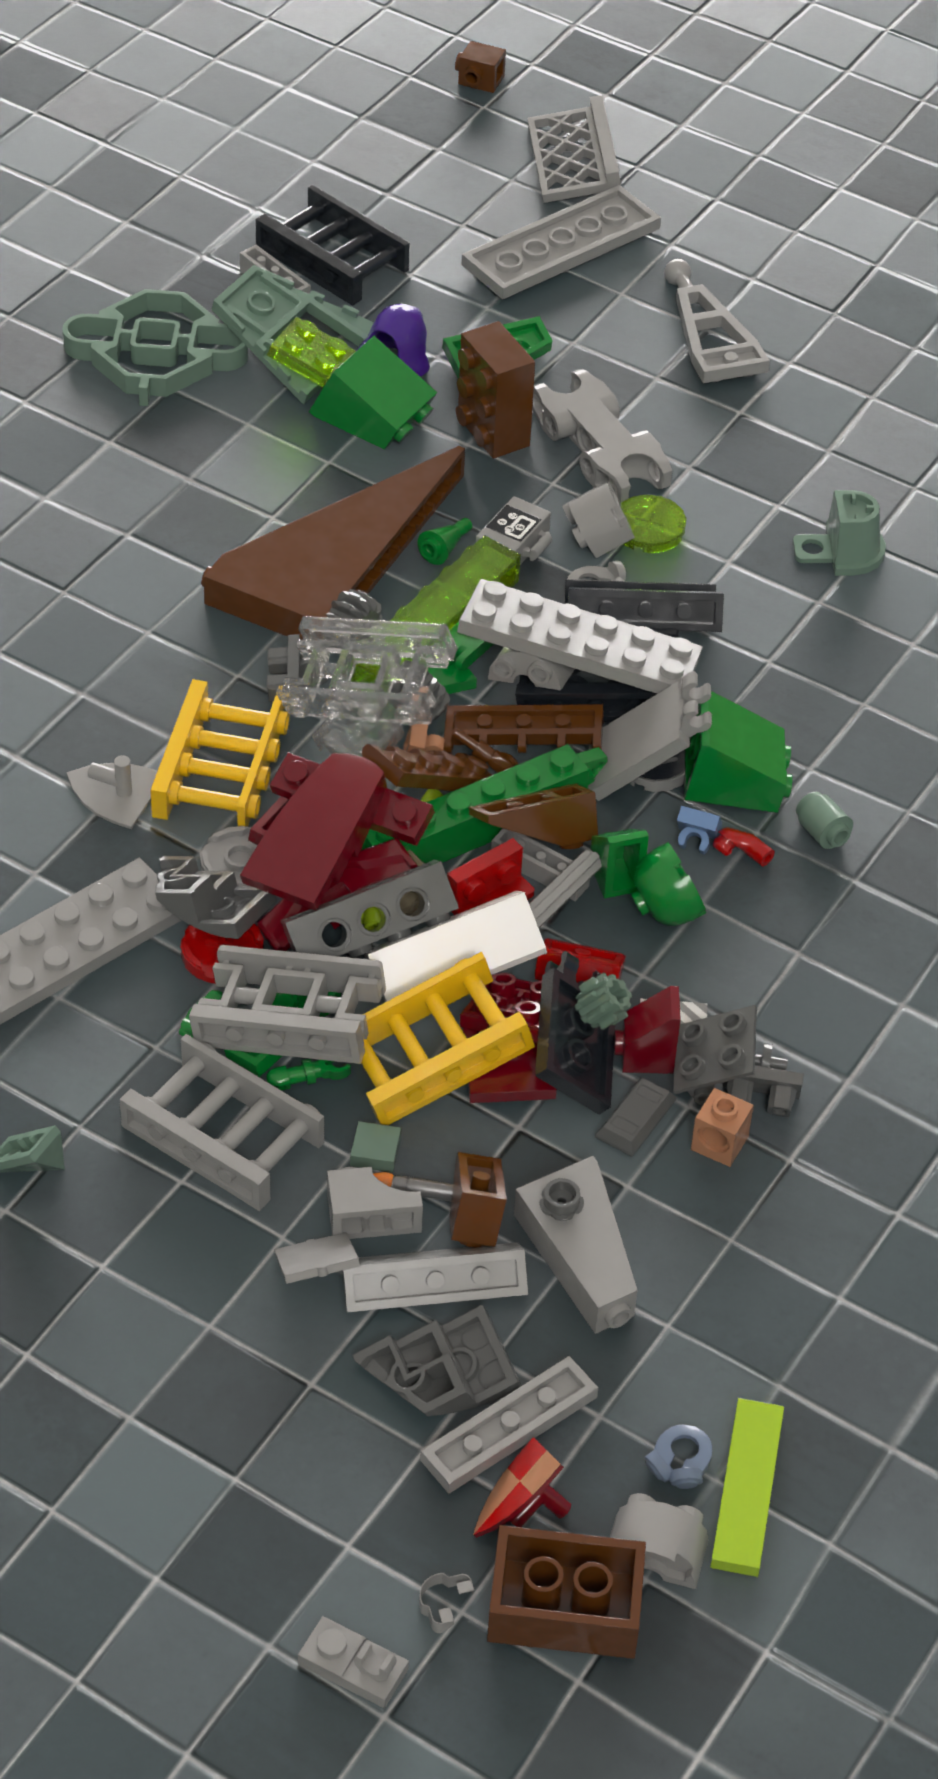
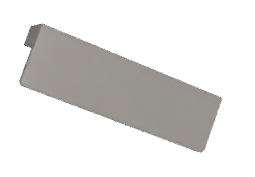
(436, 1277)

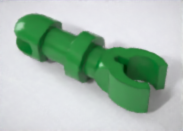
(308, 1071)

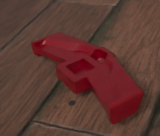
(368, 868)

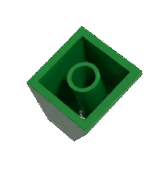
(374, 396)
(737, 759)

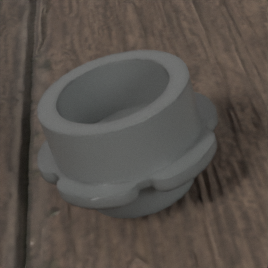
(561, 1191)

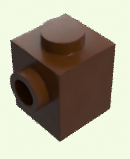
(481, 66)

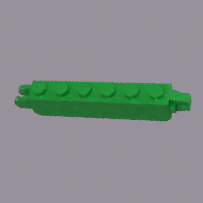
(457, 832)

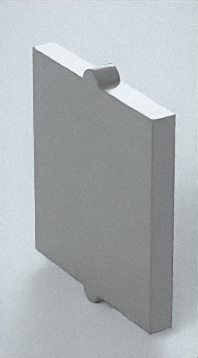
(316, 1257)

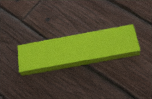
(747, 1487)

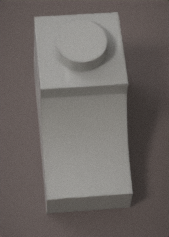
(368, 1207)

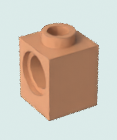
(722, 1127)

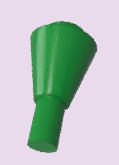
(438, 543)

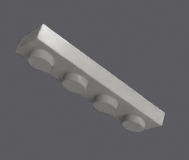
(508, 1424)

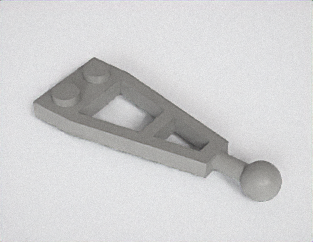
(716, 363)

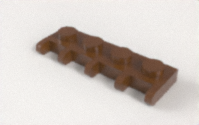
(526, 725)
(425, 769)

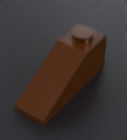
(553, 815)

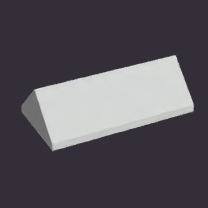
(498, 929)

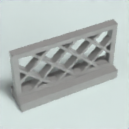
(596, 131)

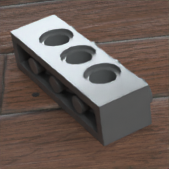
(427, 881)

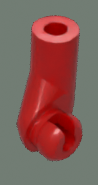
(745, 842)

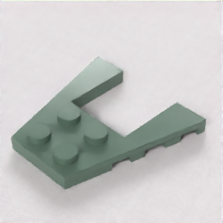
(262, 307)

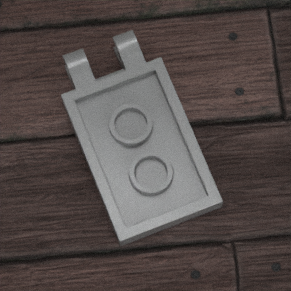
(651, 734)

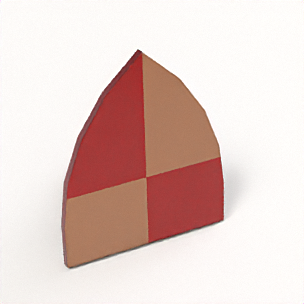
(523, 1490)

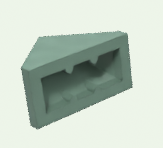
(33, 1151)

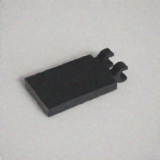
(568, 1050)

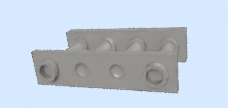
(216, 1157)

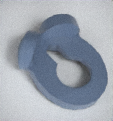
(692, 1470)

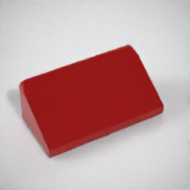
(589, 959)

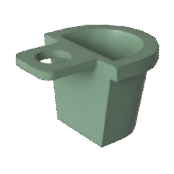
(851, 538)

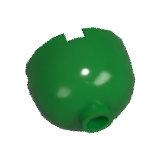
(666, 889)

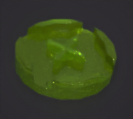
(654, 522)

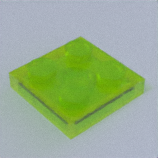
(309, 351)

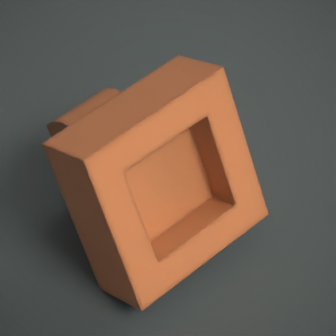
(418, 738)

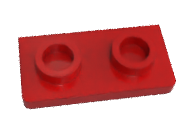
(489, 877)

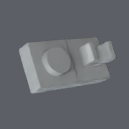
(353, 1662)

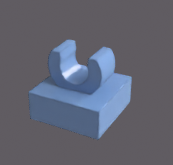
(699, 824)

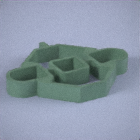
(111, 321)

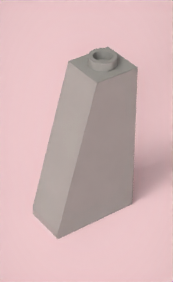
(583, 1251)

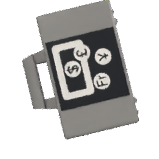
(520, 528)

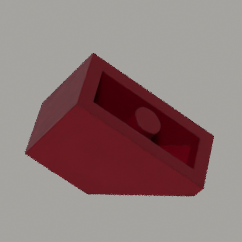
(650, 1034)

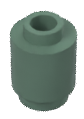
(824, 820)

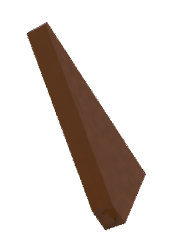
(330, 550)

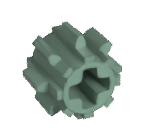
(603, 1001)

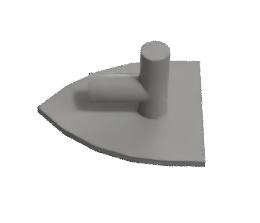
(114, 790)

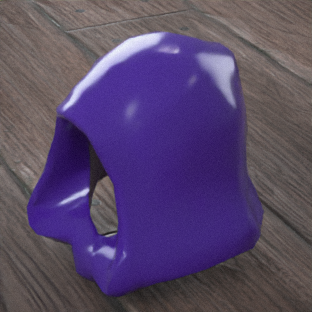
(404, 329)

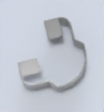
(463, 1584)

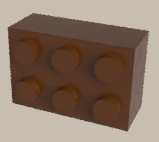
(495, 389)
(567, 1592)

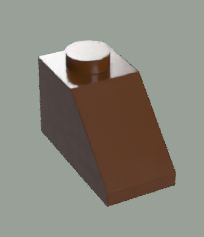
(477, 1200)

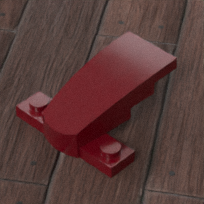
(327, 824)

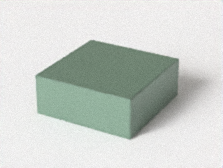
(375, 1146)

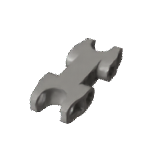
(607, 447)

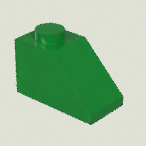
(619, 856)

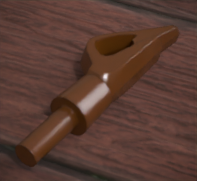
(495, 759)

